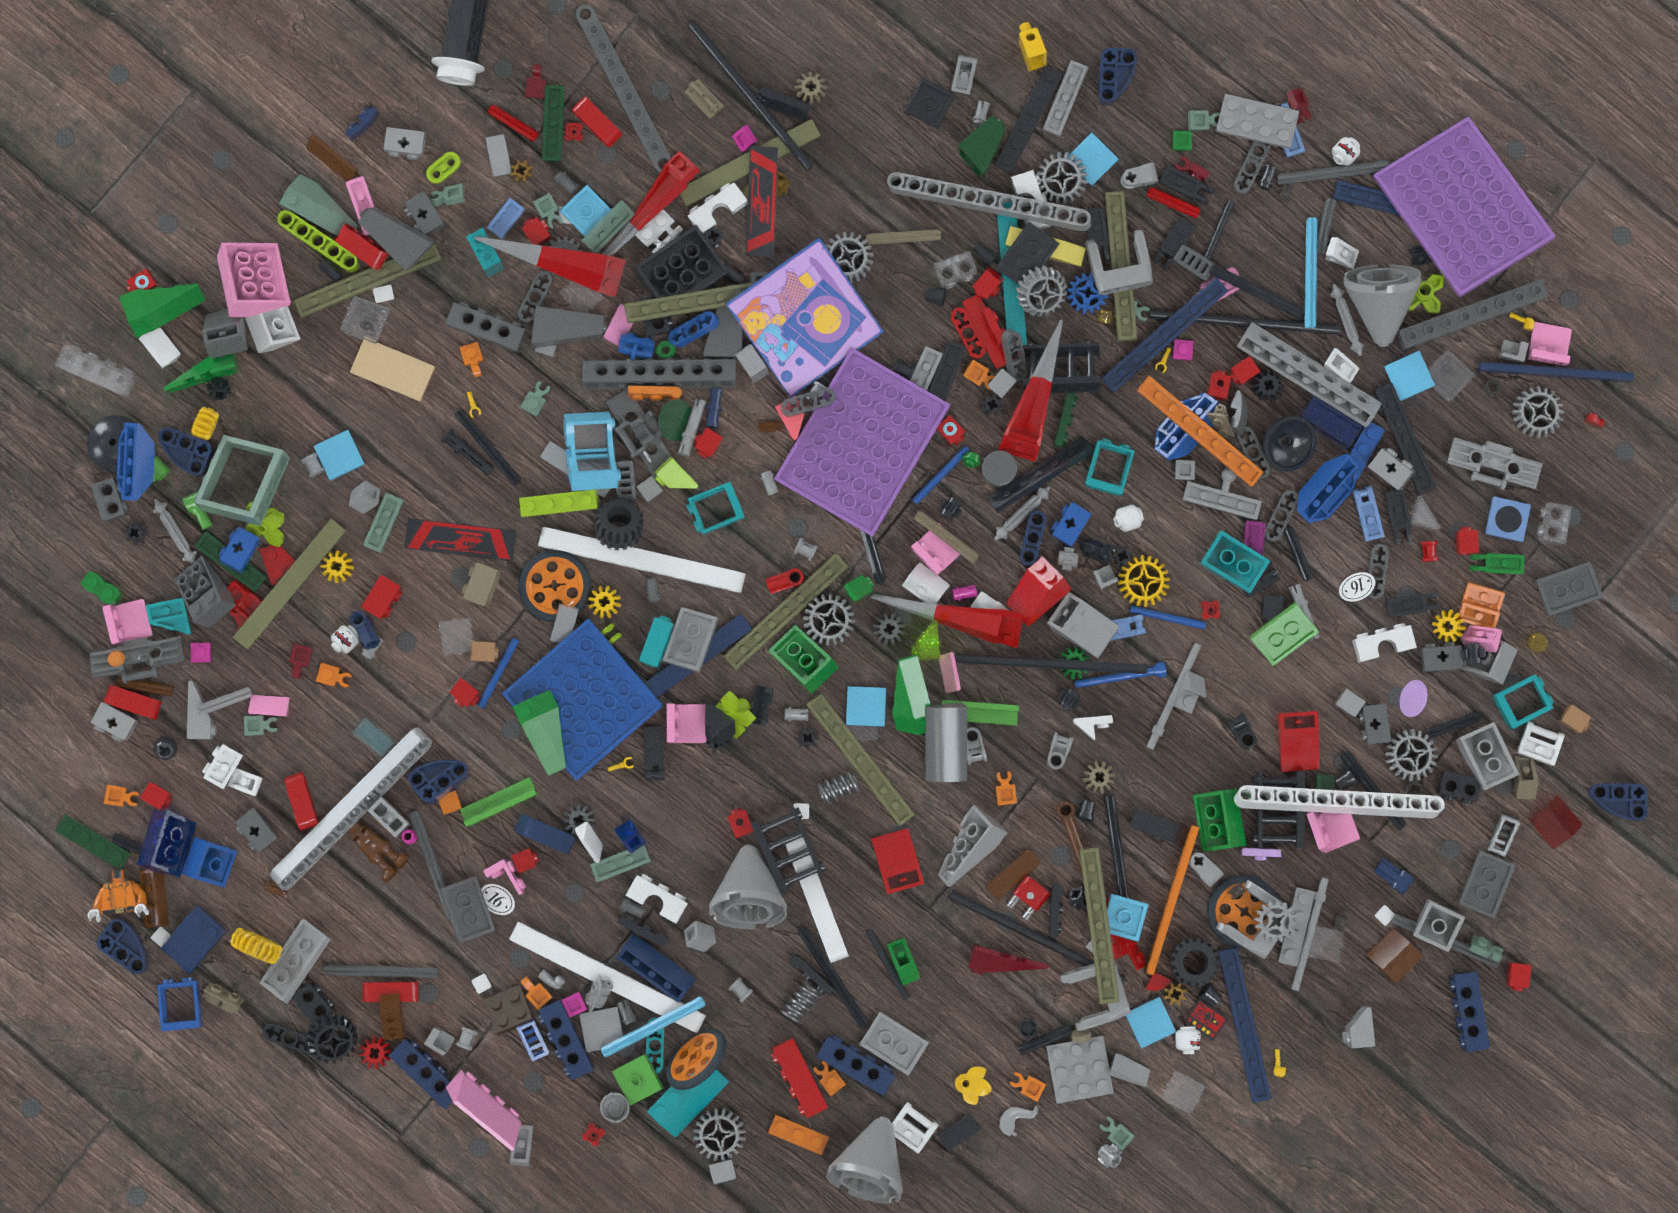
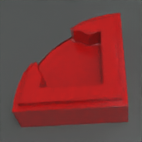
(1594, 420)
(1157, 982)

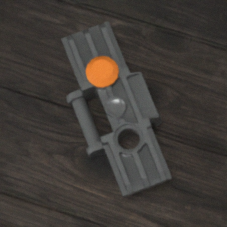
(136, 651)

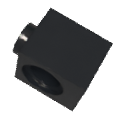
(1271, 607)

